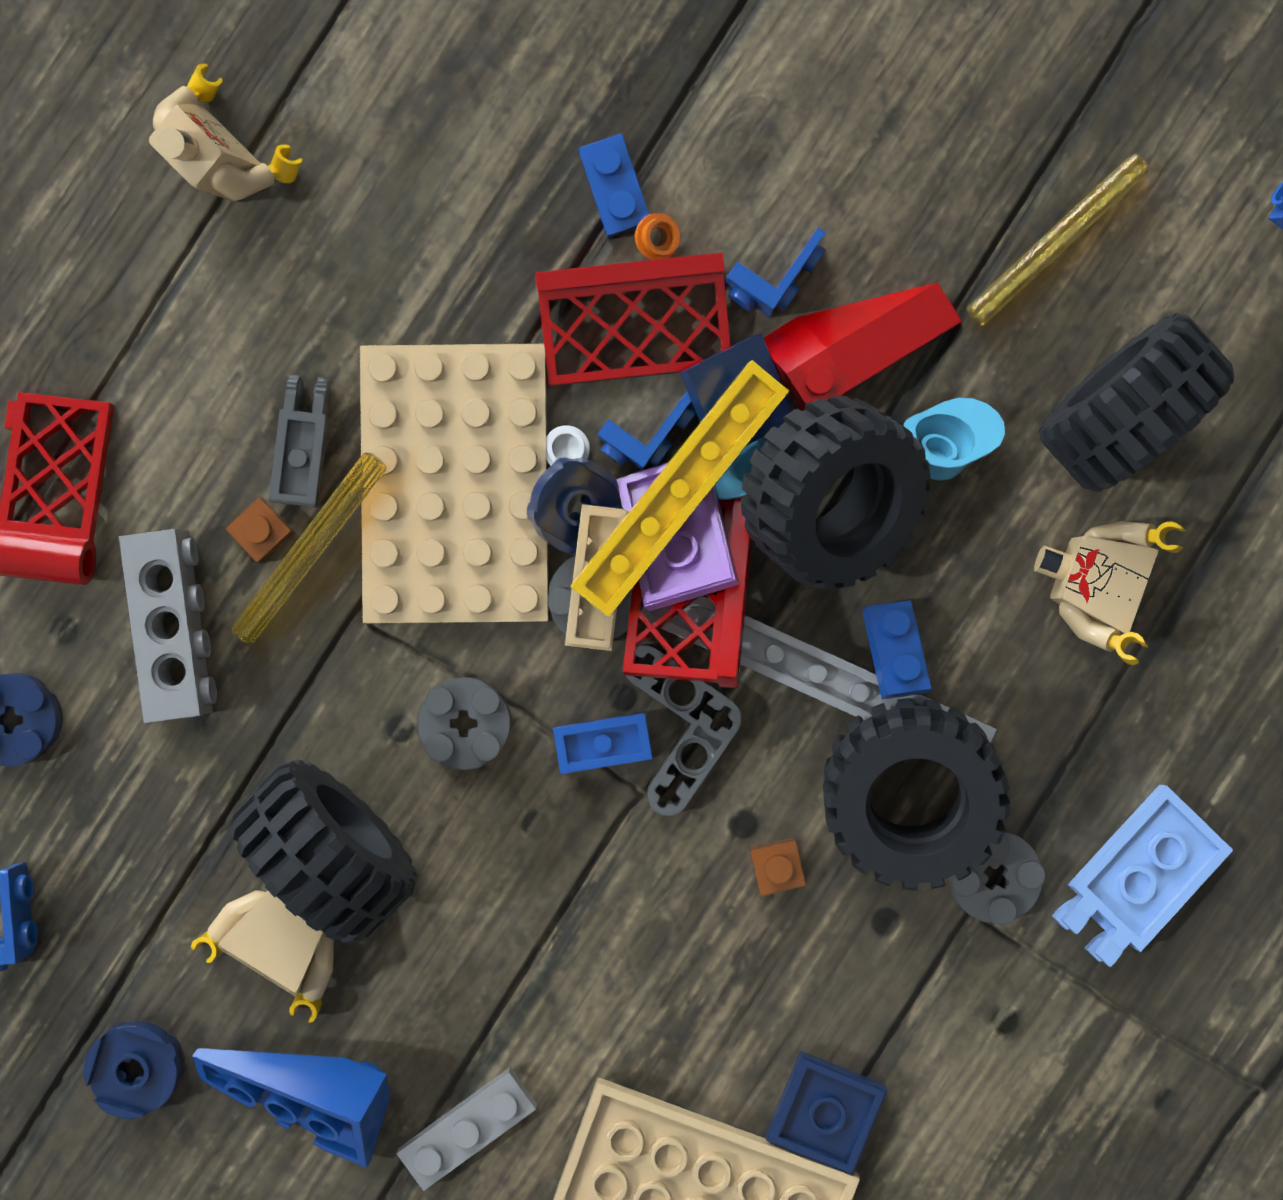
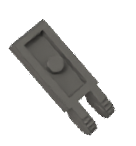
(300, 446)

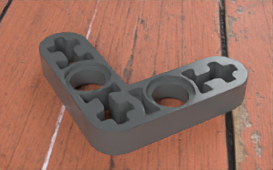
(697, 732)

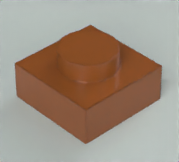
(260, 530)
(777, 866)

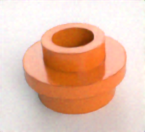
(669, 236)

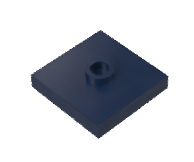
(714, 375)
(826, 1113)

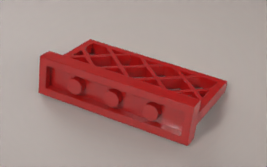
(630, 278)
(726, 623)

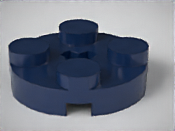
(555, 489)
(40, 719)
(109, 1080)

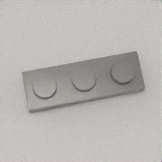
(466, 1128)

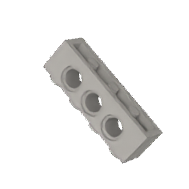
(148, 606)

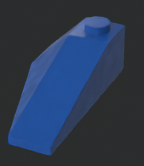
(322, 1094)

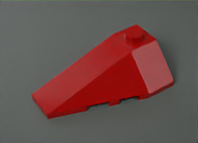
(852, 343)

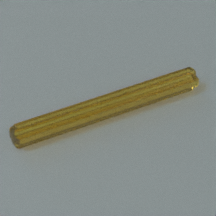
(1058, 239)
(309, 547)

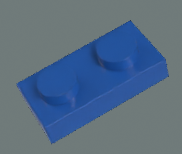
(613, 185)
(896, 649)
(602, 743)

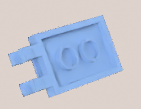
(1142, 875)

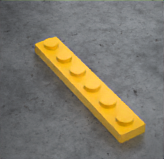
(679, 488)

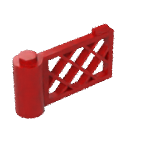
(54, 550)

